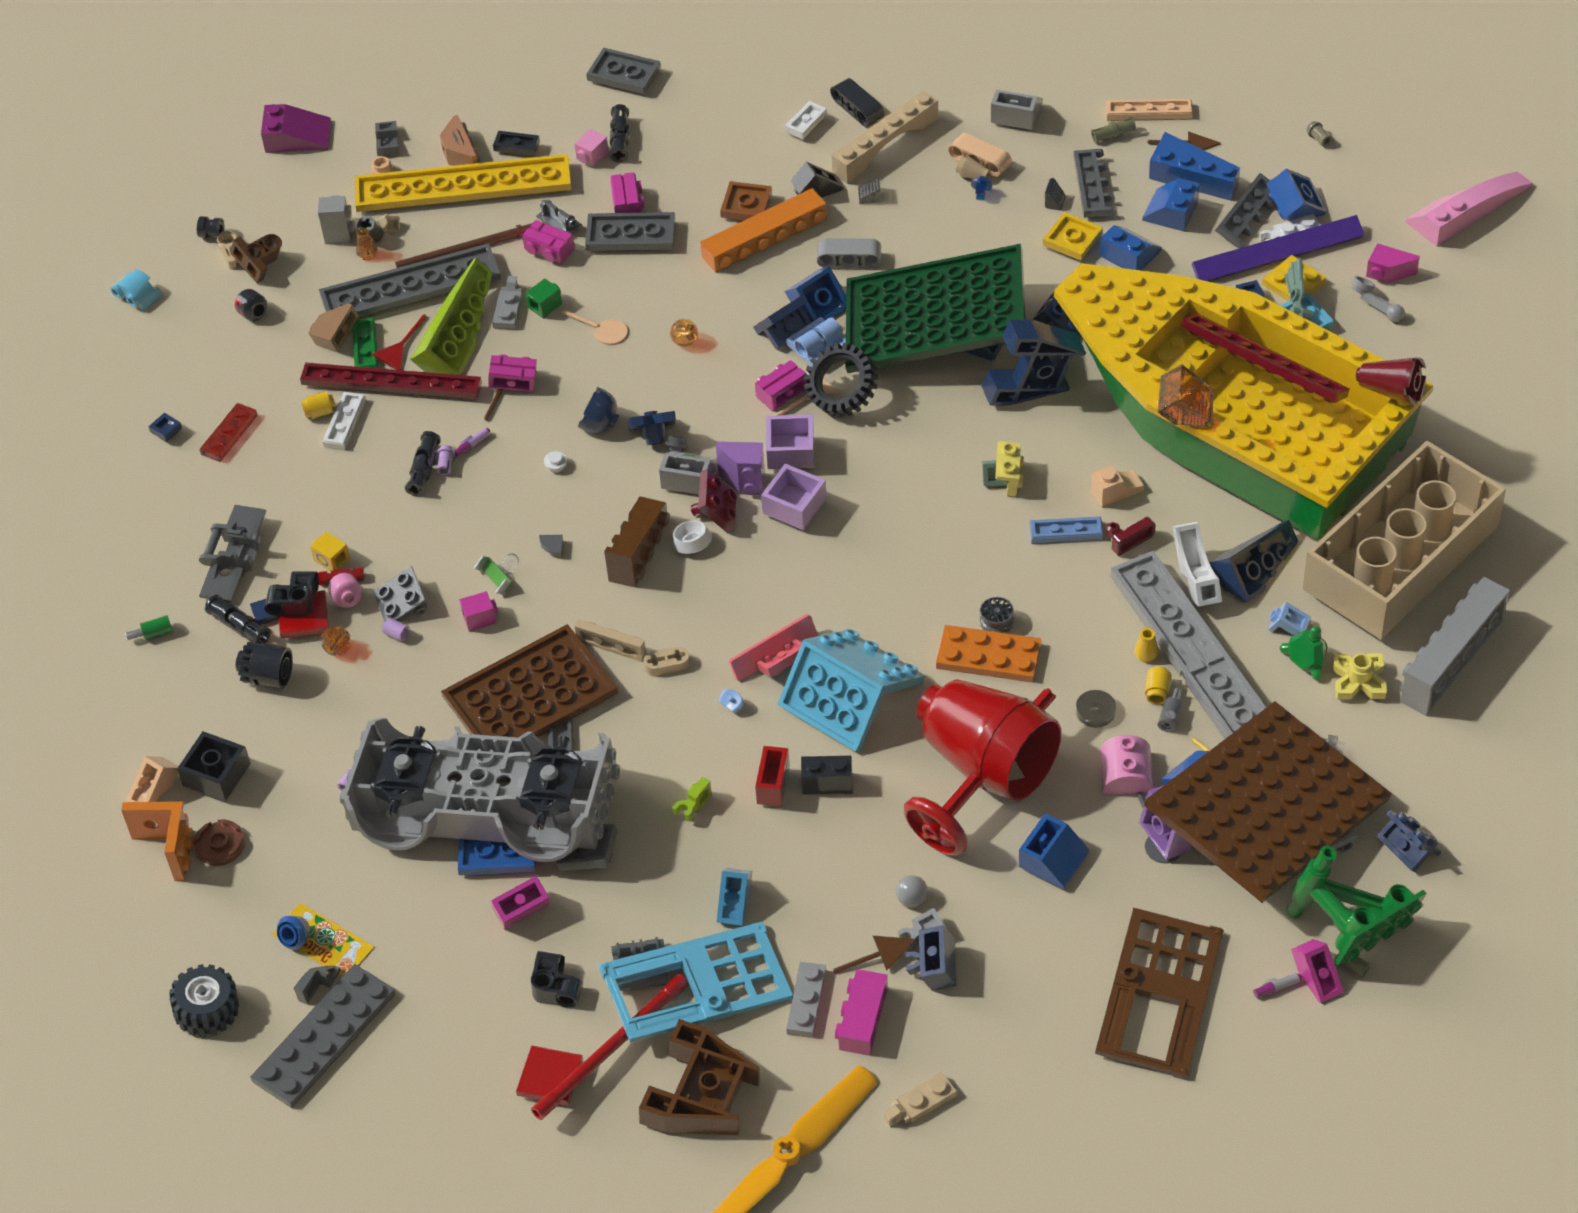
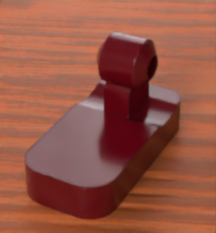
(1131, 537)

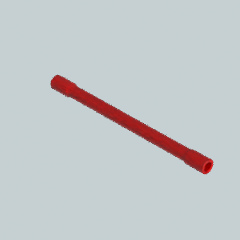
(553, 1098)

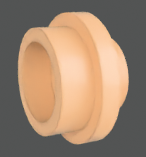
(381, 165)

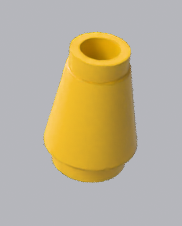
(1146, 646)

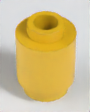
(318, 405)
(1158, 685)

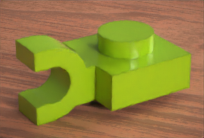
(697, 797)

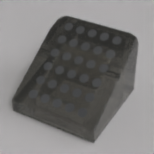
(870, 191)

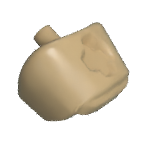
(389, 224)

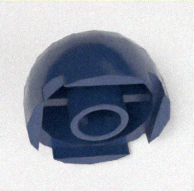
(599, 412)

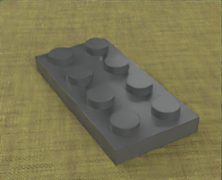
(630, 231)

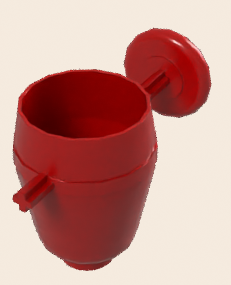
(981, 737)

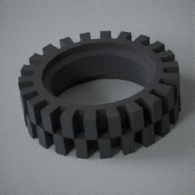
(861, 392)

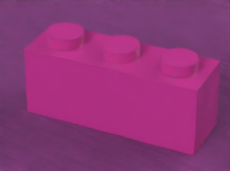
(862, 1012)

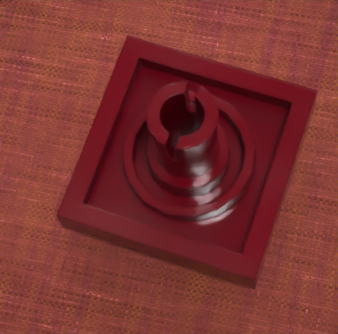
(716, 501)

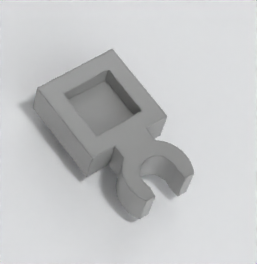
(924, 921)

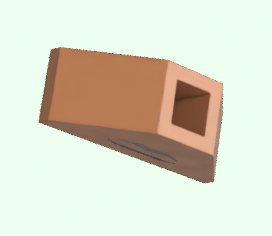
(457, 145)

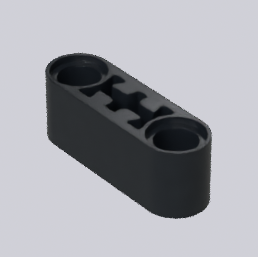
(857, 102)

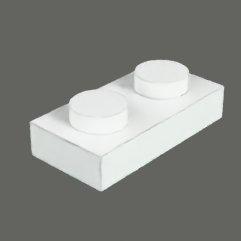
(806, 120)

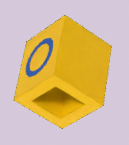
(330, 552)

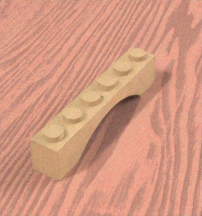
(856, 155)

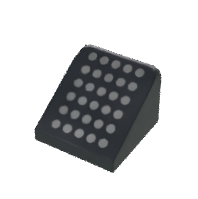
(1054, 195)

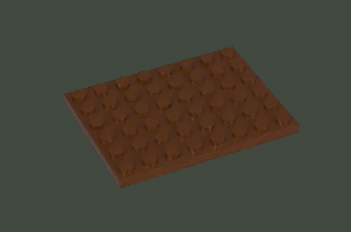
(1267, 801)

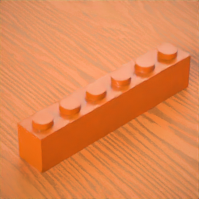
(763, 230)

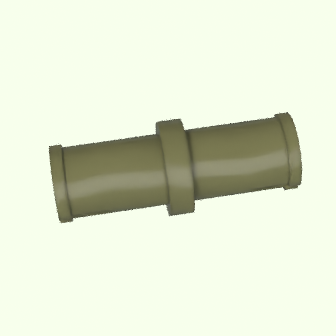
(1113, 129)

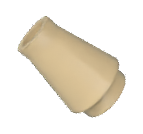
(970, 168)

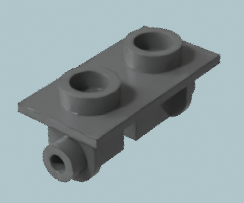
(557, 218)

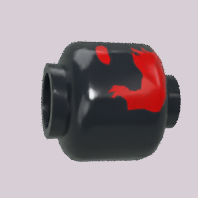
(251, 304)

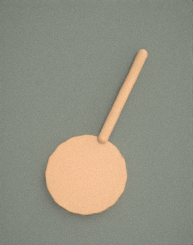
(607, 332)

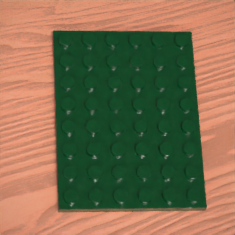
(935, 306)

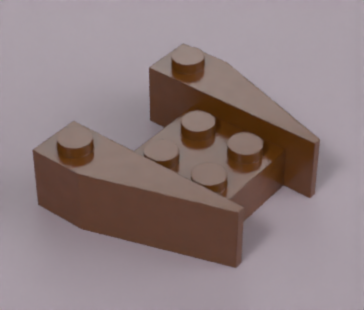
(706, 1086)

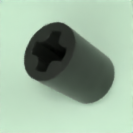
(375, 230)

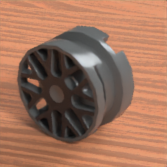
(996, 616)

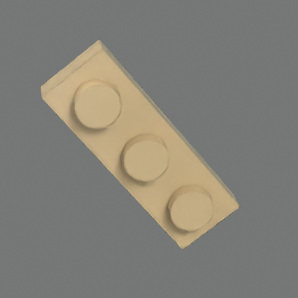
(611, 640)

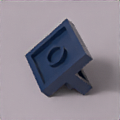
(784, 322)

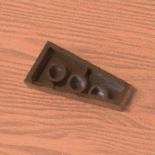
(636, 541)

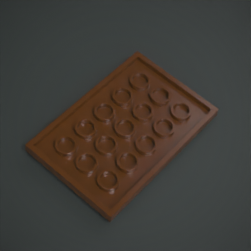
(531, 688)

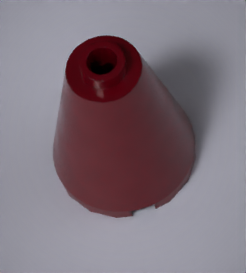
(1394, 378)

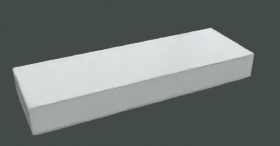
(344, 421)

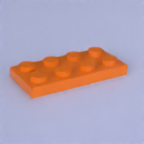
(988, 653)

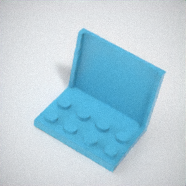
(841, 684)

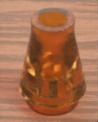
(365, 246)

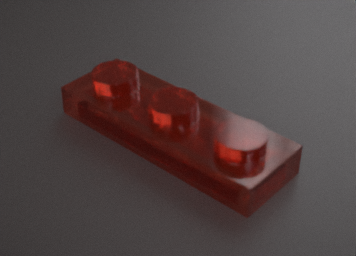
(228, 432)

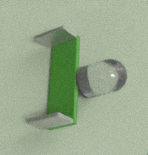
(498, 573)

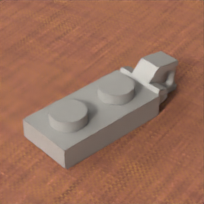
(508, 305)

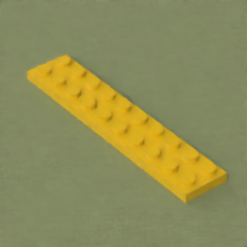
(462, 182)

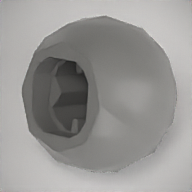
(911, 891)

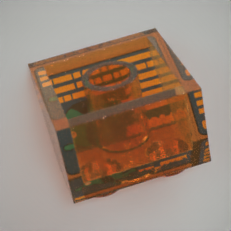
(1185, 398)

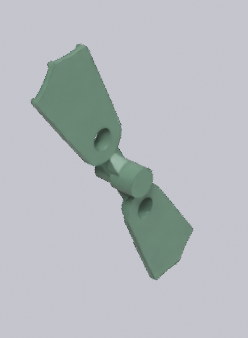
(1295, 286)

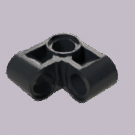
(295, 598)
(560, 988)

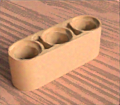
(982, 152)

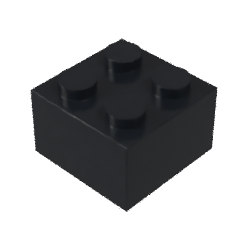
(214, 766)

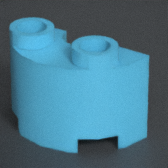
(136, 290)

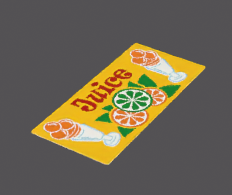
(329, 942)

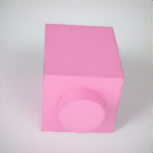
(591, 148)

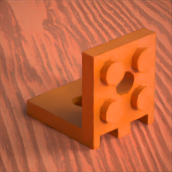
(166, 822)

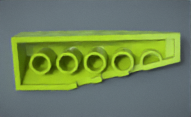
(454, 328)

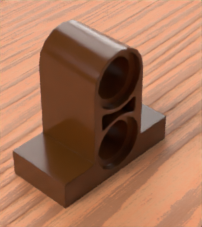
(257, 254)

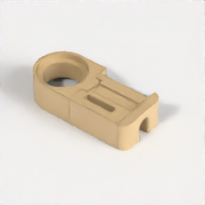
(225, 248)

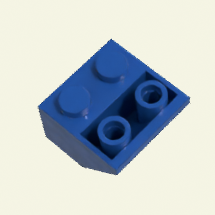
(1052, 851)

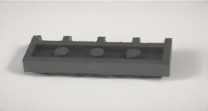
(1091, 184)
(1245, 210)

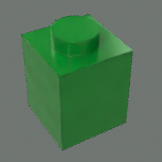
(544, 298)

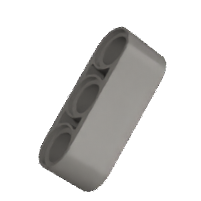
(849, 253)

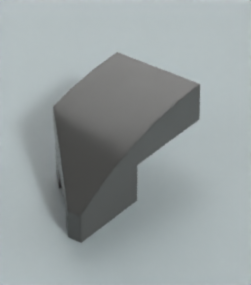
(313, 979)

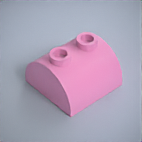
(1126, 765)

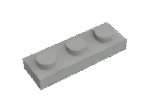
(806, 999)

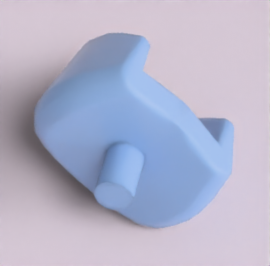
(732, 700)

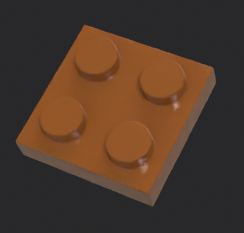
(745, 200)

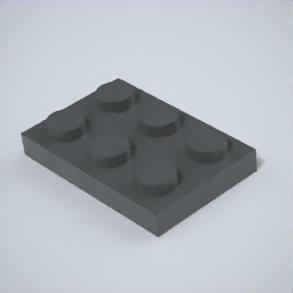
(623, 70)

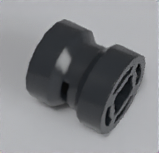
(209, 227)

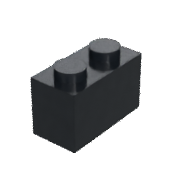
(826, 774)

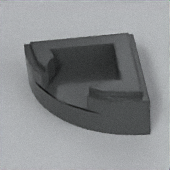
(552, 544)

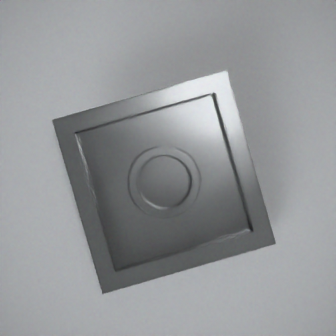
(591, 858)

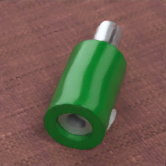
(151, 629)

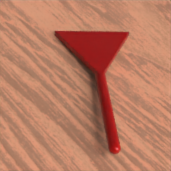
(393, 354)

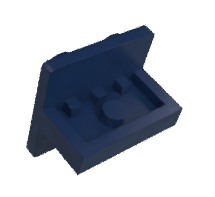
(1407, 840)

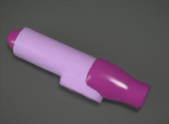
(471, 441)

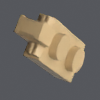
(920, 1100)

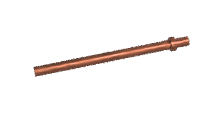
(518, 231)

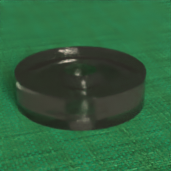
(1095, 699)

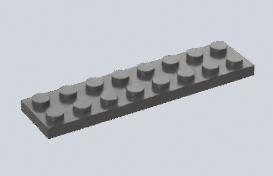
(407, 283)

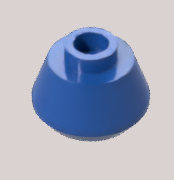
(293, 931)

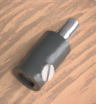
(1170, 712)

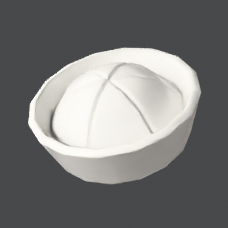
(691, 537)

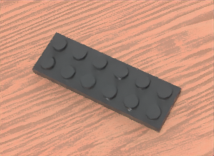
(323, 1035)

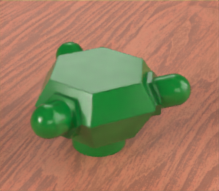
(1307, 651)

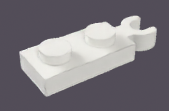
(1290, 227)

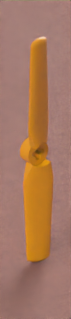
(805, 1136)

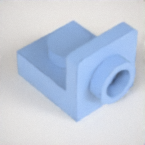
(1289, 619)

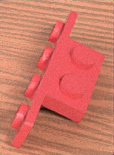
(775, 651)

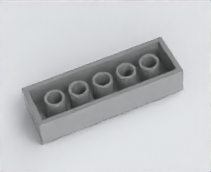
(1453, 645)

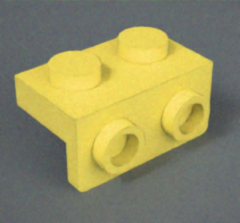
(1009, 466)

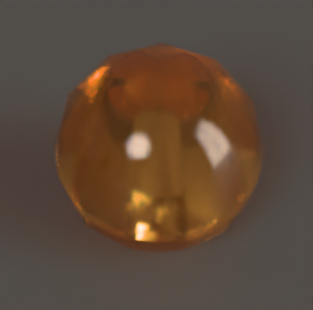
(684, 332)

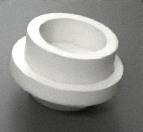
(555, 461)

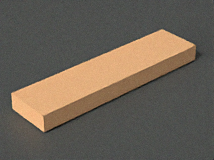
(1149, 109)

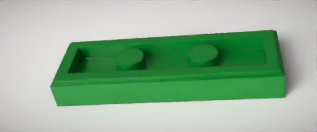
(365, 343)

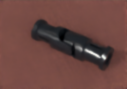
(619, 133)
(422, 463)
(237, 620)

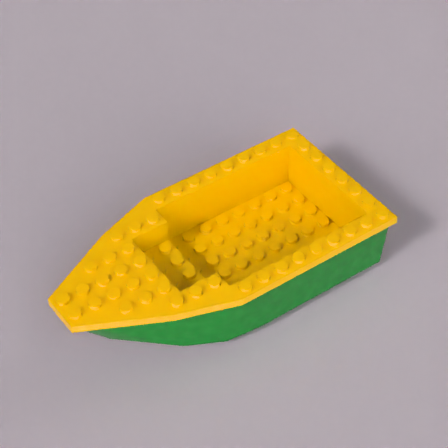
(1266, 434)

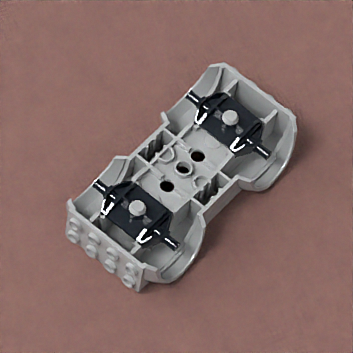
(548, 809)

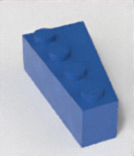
(1182, 160)

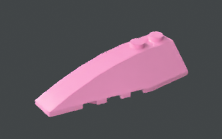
(1460, 210)

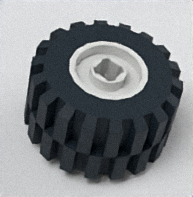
(204, 1000)

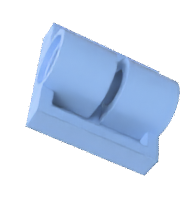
(815, 338)

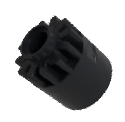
(264, 665)

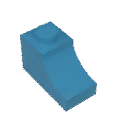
(733, 896)

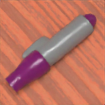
(1273, 985)

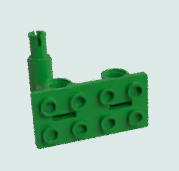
(1371, 920)

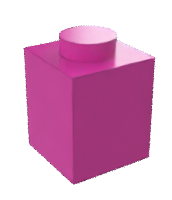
(478, 611)

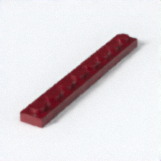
(1266, 358)
(391, 380)

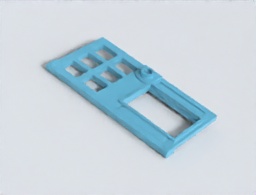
(700, 972)

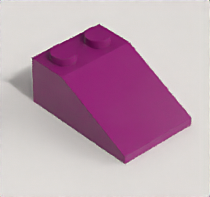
(294, 129)

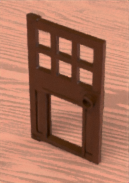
(1168, 987)

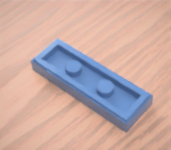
(1066, 530)

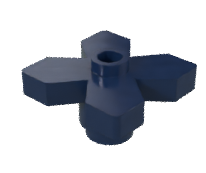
(652, 425)

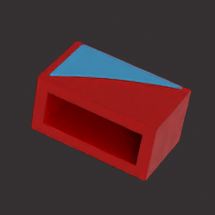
(772, 776)

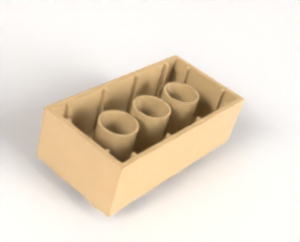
(1403, 539)

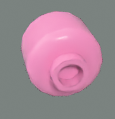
(345, 590)

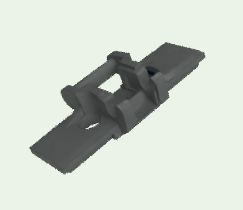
(242, 549)

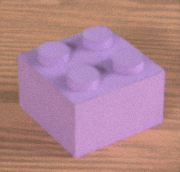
(790, 441)
(794, 496)

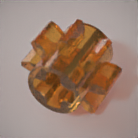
(336, 640)

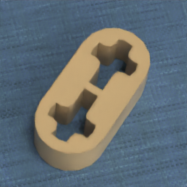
(666, 661)

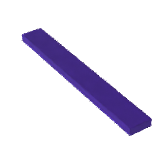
(1278, 249)

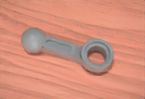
(1365, 287)

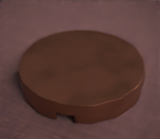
(219, 842)

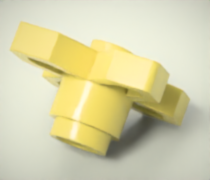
(1359, 674)

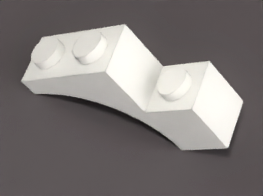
(1195, 566)

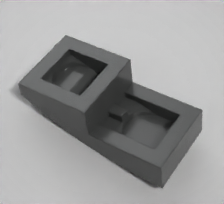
(386, 138)

